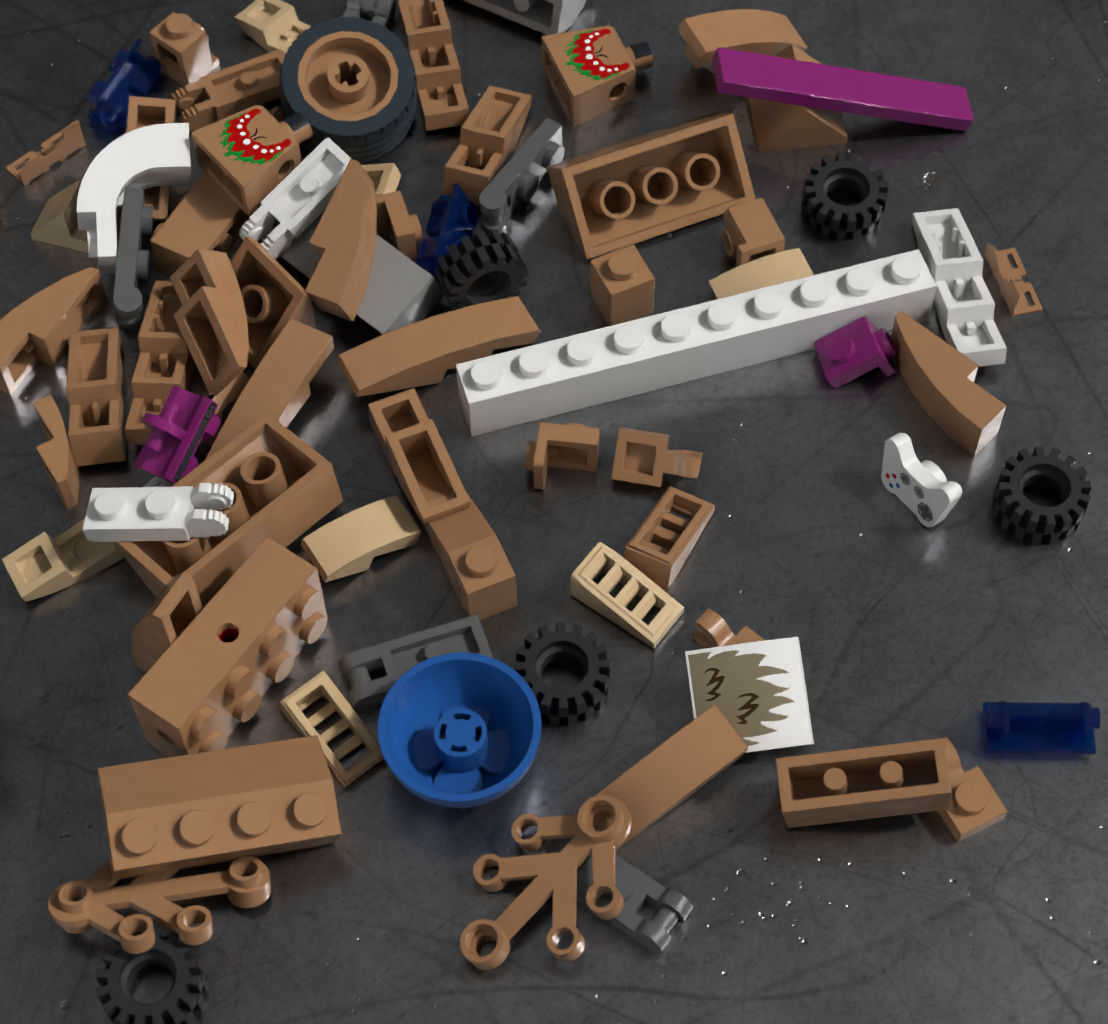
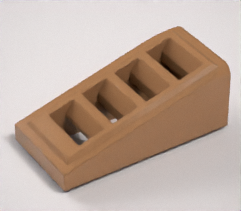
(657, 562)

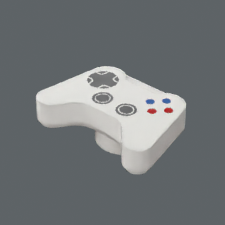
(916, 483)

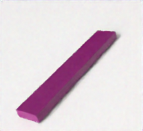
(841, 89)

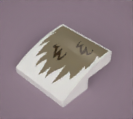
(755, 689)

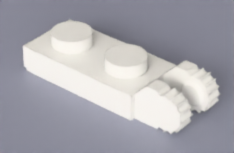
(297, 199)
(157, 513)

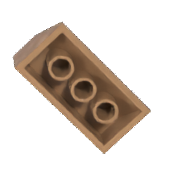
(652, 184)
(278, 494)
(217, 806)

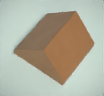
(794, 126)
(268, 296)

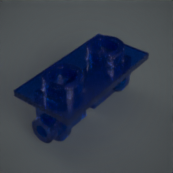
(128, 71)
(450, 220)
(1040, 727)

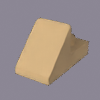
(59, 221)

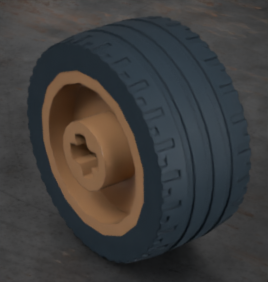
(350, 86)

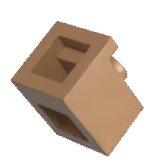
(182, 42)
(751, 231)

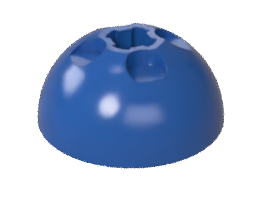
(461, 706)

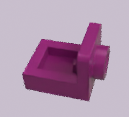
(855, 351)

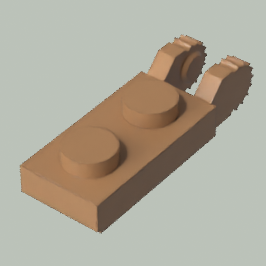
(230, 90)

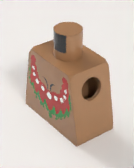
(592, 70)
(250, 153)

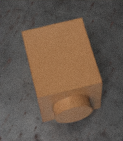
(622, 286)

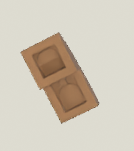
(57, 452)

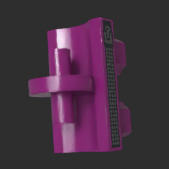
(177, 434)

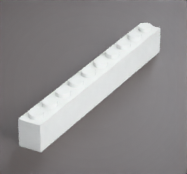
(688, 342)

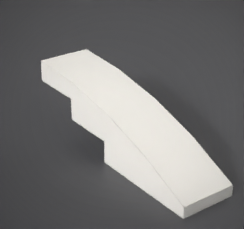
(961, 294)

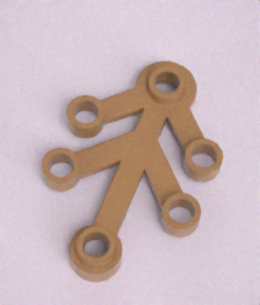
(552, 875)
(91, 902)

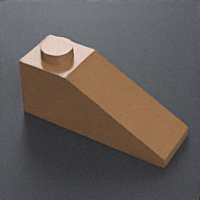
(474, 562)

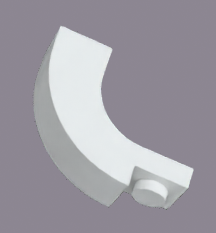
(136, 160)

